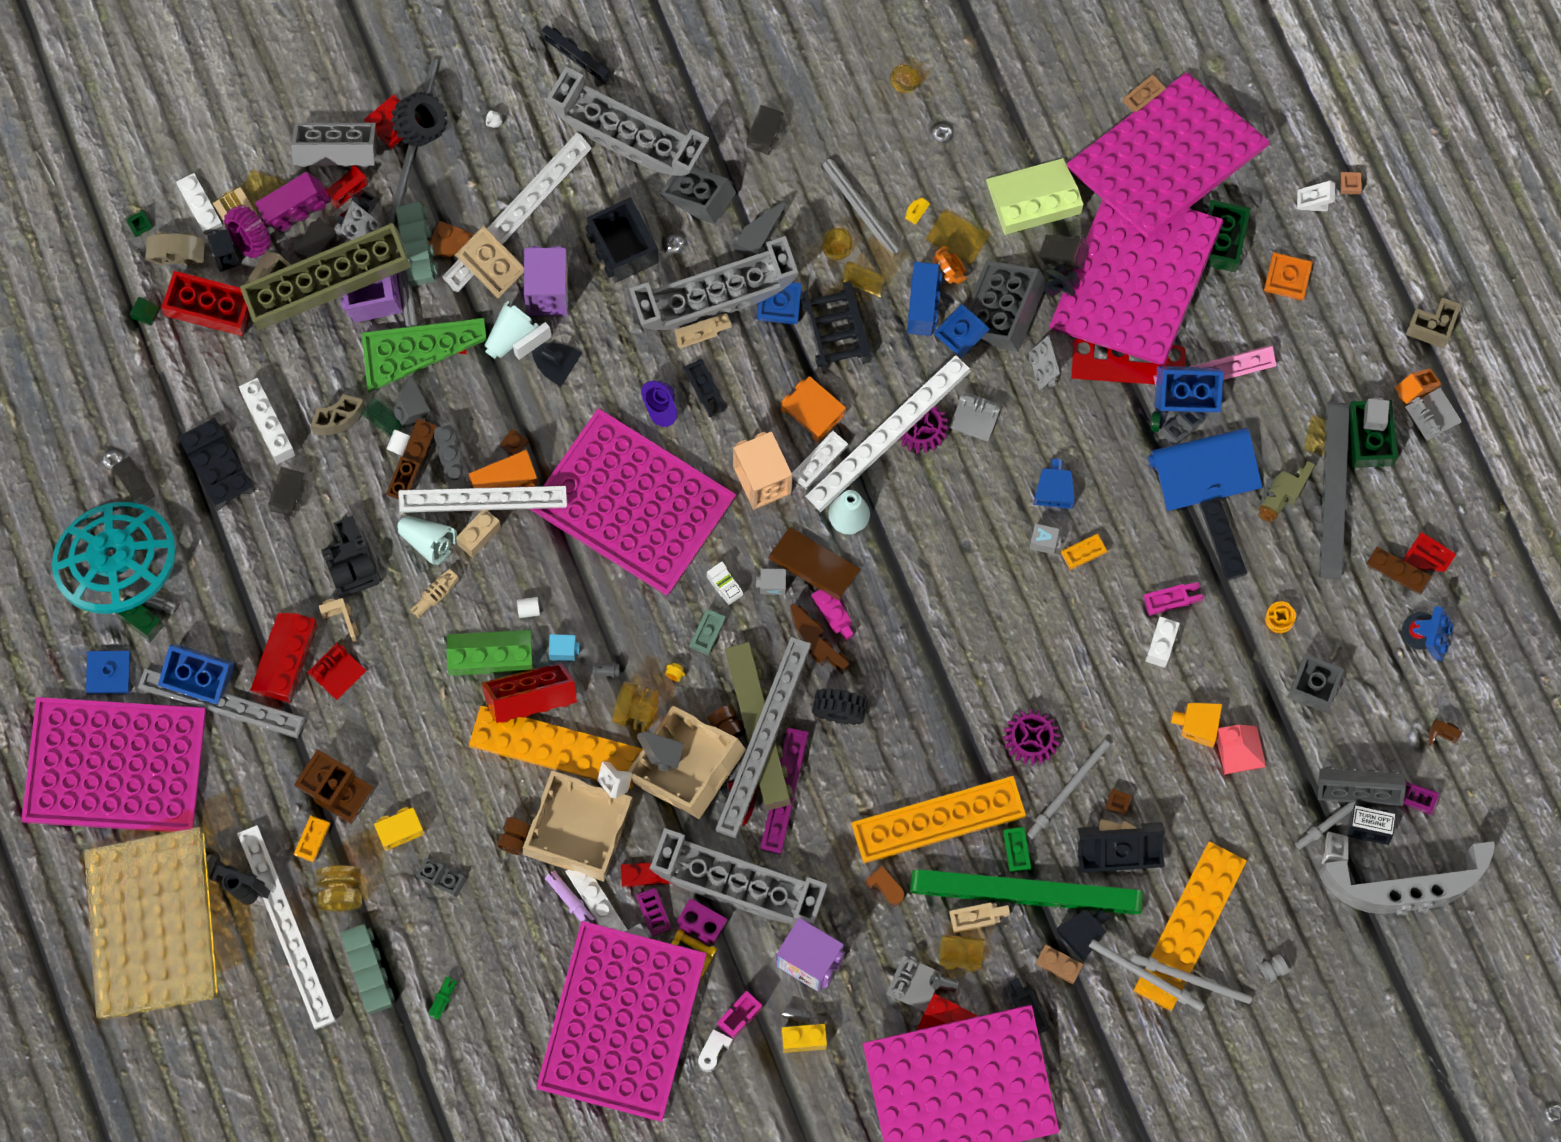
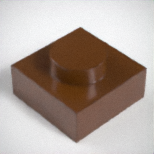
(514, 442)
(1118, 802)

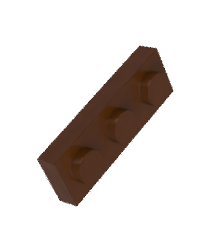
(1398, 571)

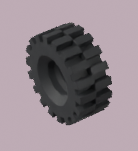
(839, 706)

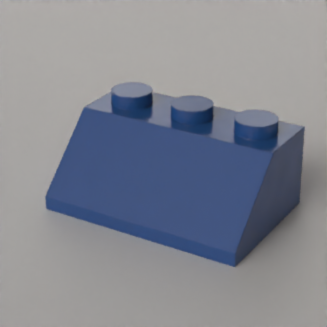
(195, 673)

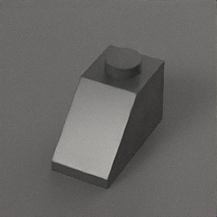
(410, 404)
(661, 750)

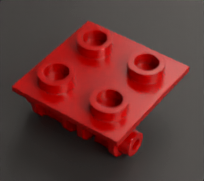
(336, 671)

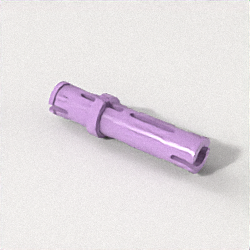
(576, 906)

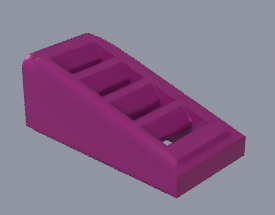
(1427, 794)
(645, 895)

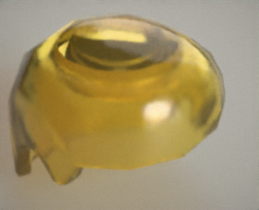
(905, 79)
(837, 244)

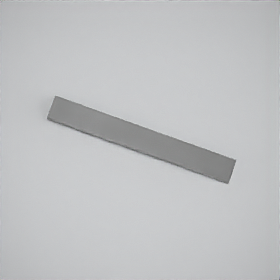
(231, 707)

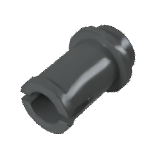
(607, 670)
(942, 982)
(796, 1015)

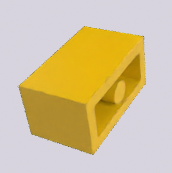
(398, 828)
(804, 1038)

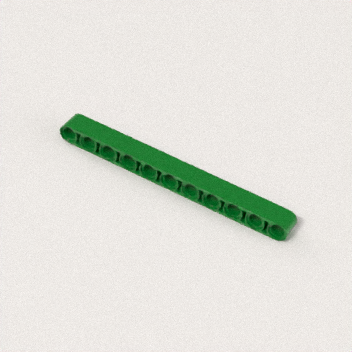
(1026, 891)

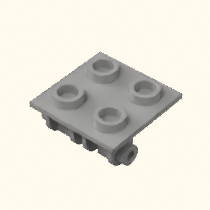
(356, 223)
(1044, 364)
(1433, 414)
(975, 416)
(912, 983)

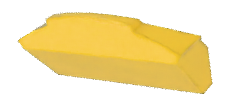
(916, 210)

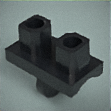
(1060, 281)

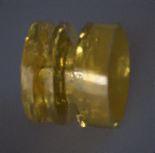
(635, 706)
(338, 888)

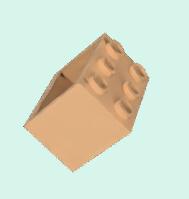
(762, 469)

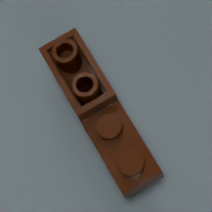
(413, 459)
(812, 632)

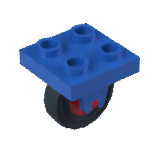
(1429, 632)

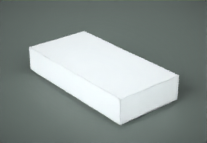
(532, 340)

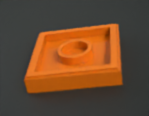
(1288, 276)

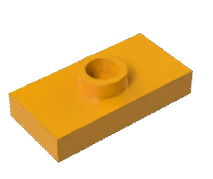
(1084, 551)
(312, 839)

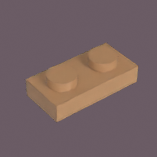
(1143, 94)
(1059, 964)

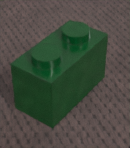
(141, 621)

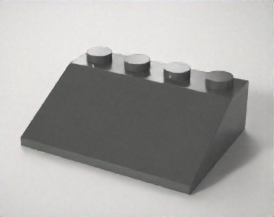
(1006, 302)

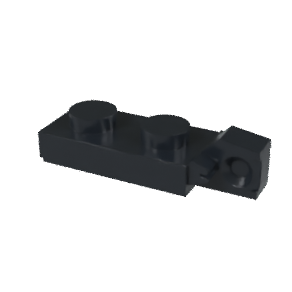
(1024, 996)

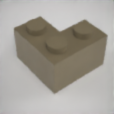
(1437, 327)

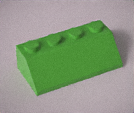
(489, 652)

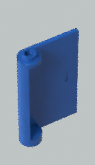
(1216, 461)

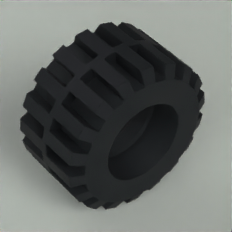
(430, 111)

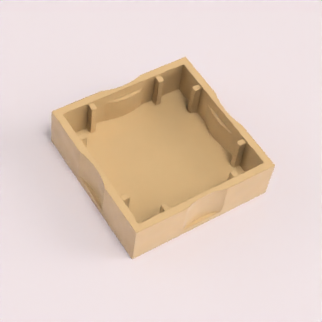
(703, 766)
(577, 826)

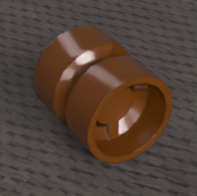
(725, 720)
(514, 834)

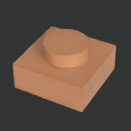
(1350, 183)

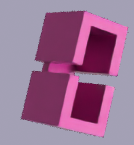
(746, 1010)

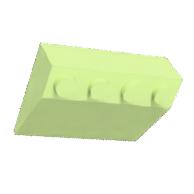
(1035, 196)

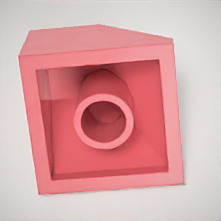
(1240, 748)

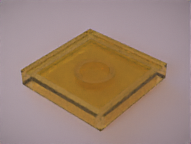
(864, 279)

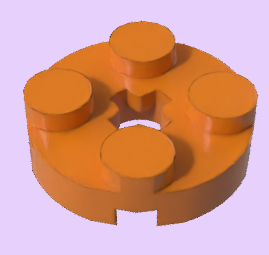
(951, 265)

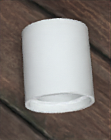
(398, 442)
(528, 607)

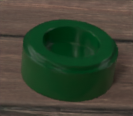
(1155, 422)

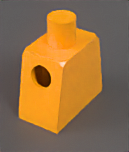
(1199, 722)

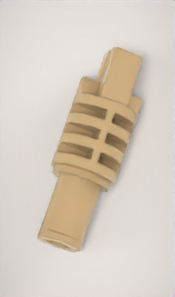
(435, 593)

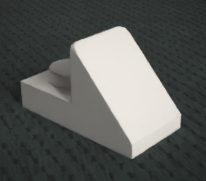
(1316, 197)
(613, 781)
(1335, 848)

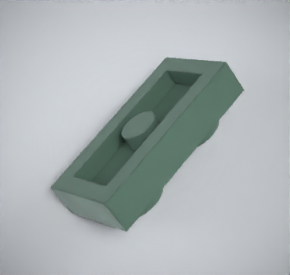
(707, 632)

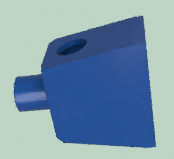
(1055, 487)

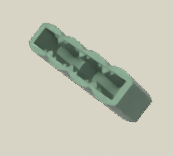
(415, 239)
(366, 969)

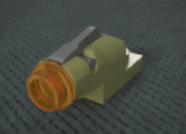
(1283, 490)

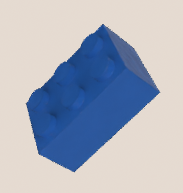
(924, 299)
(1189, 389)

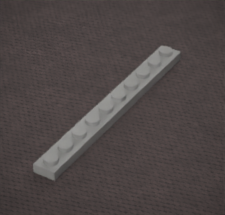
(763, 738)

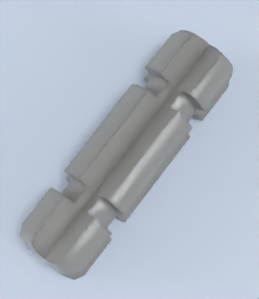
(160, 604)

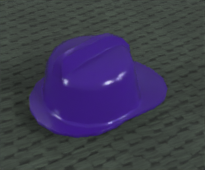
(659, 402)

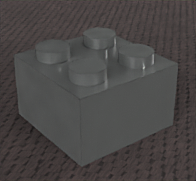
(1315, 683)

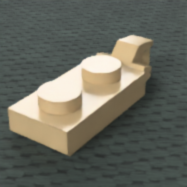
(702, 330)
(977, 916)

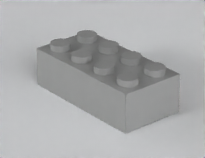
(334, 144)

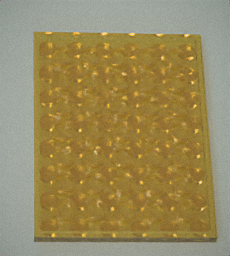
(150, 923)

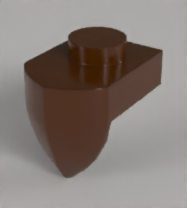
(1445, 730)

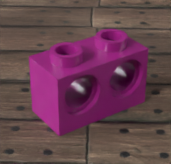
(705, 917)

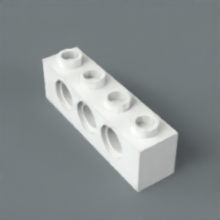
(266, 421)

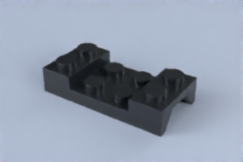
(215, 463)
(1120, 848)

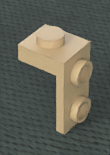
(333, 607)

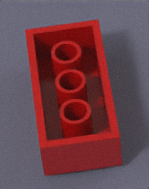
(206, 303)

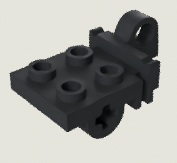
(348, 561)
(241, 886)

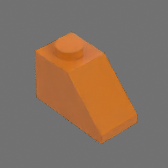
(1417, 385)

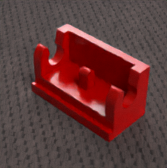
(346, 187)

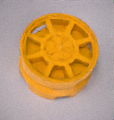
(1280, 617)

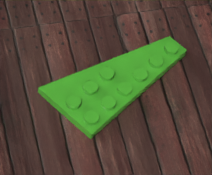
(406, 350)

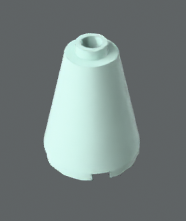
(507, 330)
(849, 513)
(428, 538)

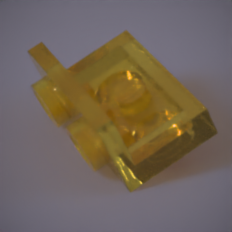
(961, 952)

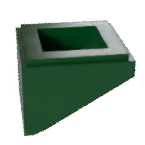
(138, 222)
(144, 311)

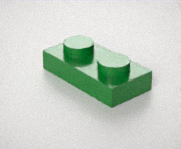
(1016, 849)

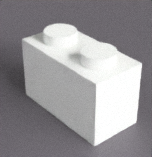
(1162, 642)

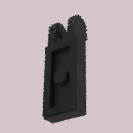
(703, 385)

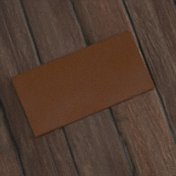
(814, 563)

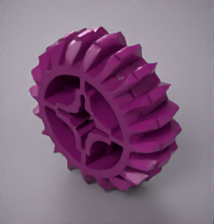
(247, 231)
(927, 430)
(1026, 730)

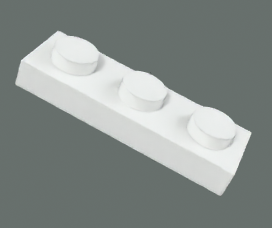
(199, 203)
(819, 460)

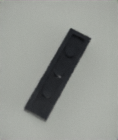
(570, 50)
(1223, 539)

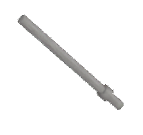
(1043, 819)
(1315, 832)
(1152, 964)
(1183, 996)

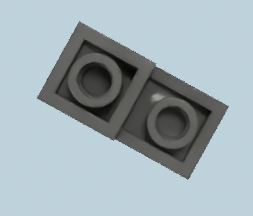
(441, 877)

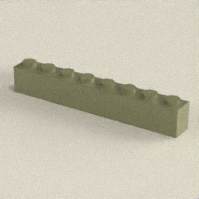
(751, 703)

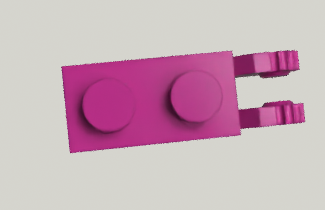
(1171, 598)

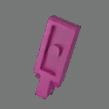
(833, 613)

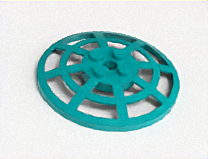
(116, 564)

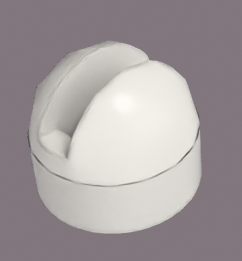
(493, 119)

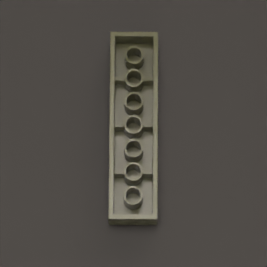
(325, 276)

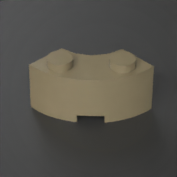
(175, 249)
(337, 417)

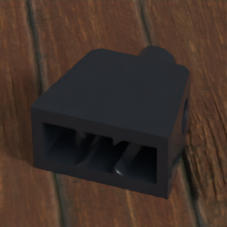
(1081, 930)

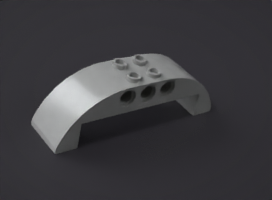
(624, 128)
(717, 290)
(736, 881)
(1376, 896)

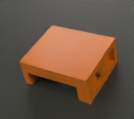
(813, 408)

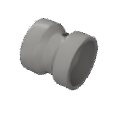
(1274, 968)

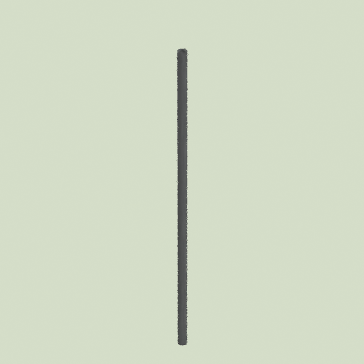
(411, 149)

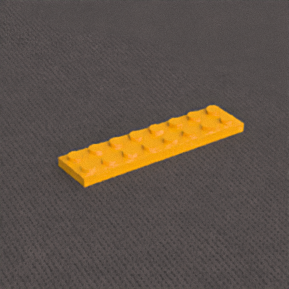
(550, 746)
(938, 819)
(1193, 920)

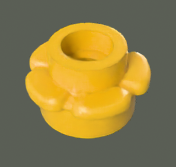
(674, 672)

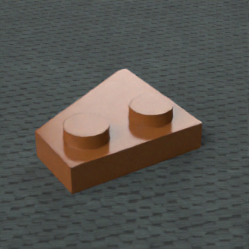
(448, 239)

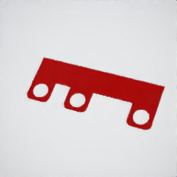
(1117, 368)

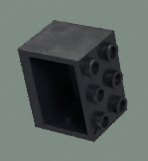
(622, 240)

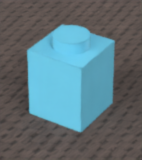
(563, 647)

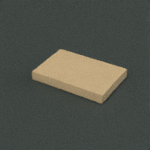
(490, 261)

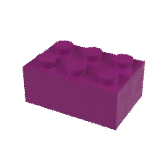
(293, 202)

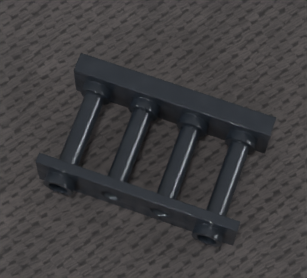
(851, 313)

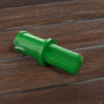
(442, 998)

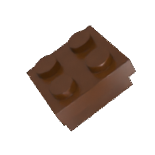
(334, 786)

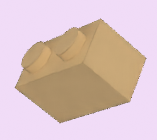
(478, 533)

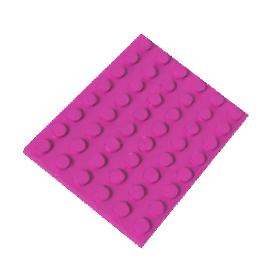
(1167, 155)
(1137, 286)
(635, 502)
(114, 765)
(621, 1021)
(963, 1081)

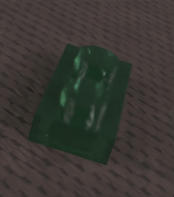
(382, 417)

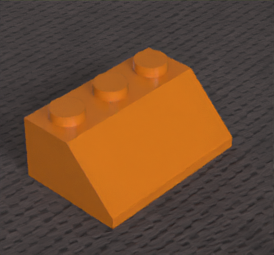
(506, 473)

